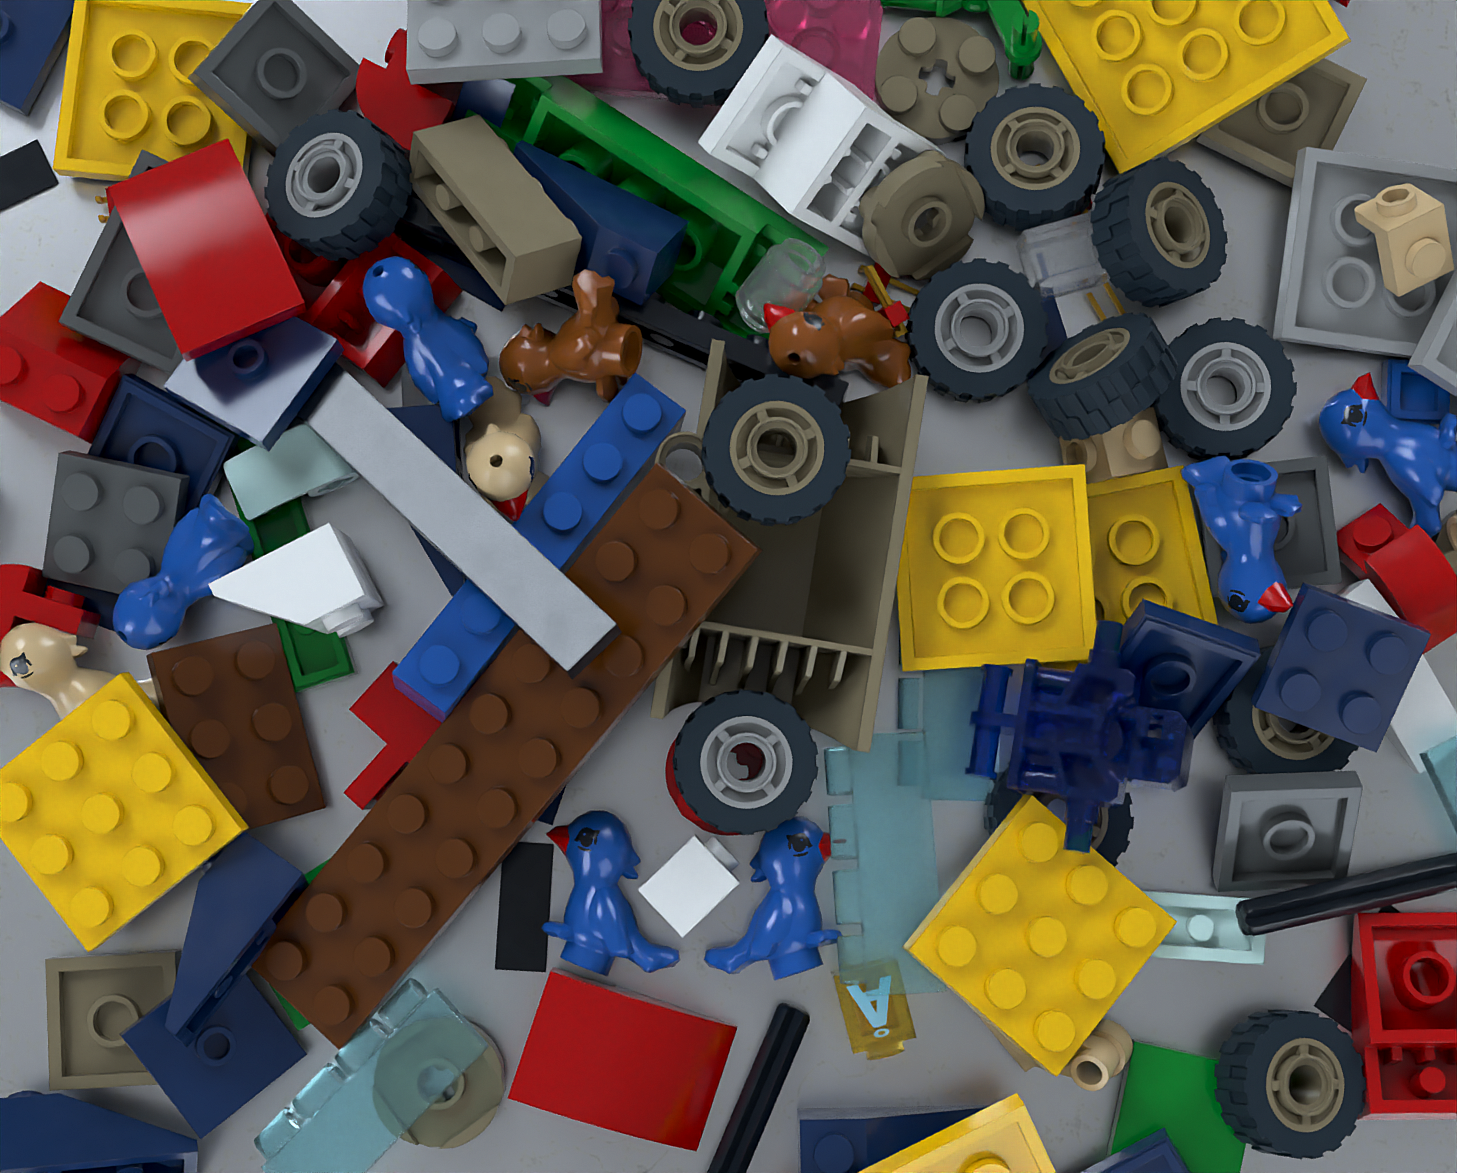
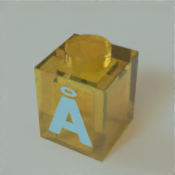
(873, 1022)

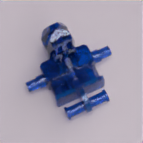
(1080, 735)

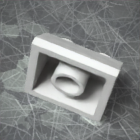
(308, 583)

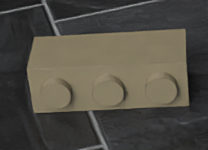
(493, 209)

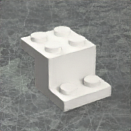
(809, 139)

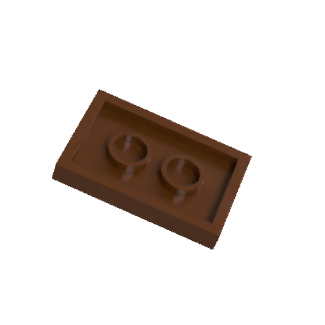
(241, 721)

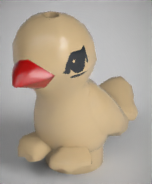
(504, 452)
(45, 663)

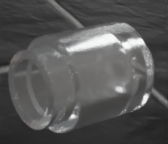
(785, 277)

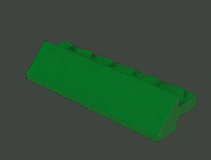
(725, 226)

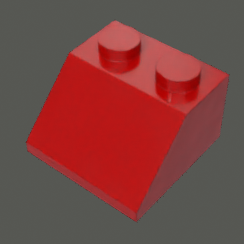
(54, 369)

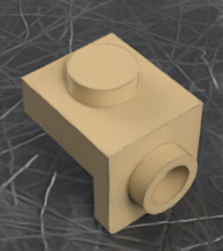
(1408, 235)
(1121, 452)

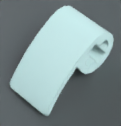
(293, 467)

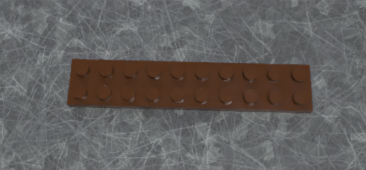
(500, 762)

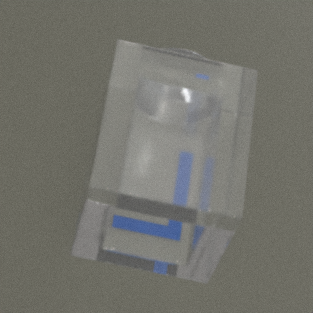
(1061, 257)

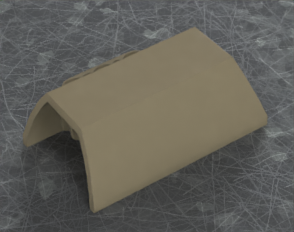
(821, 593)

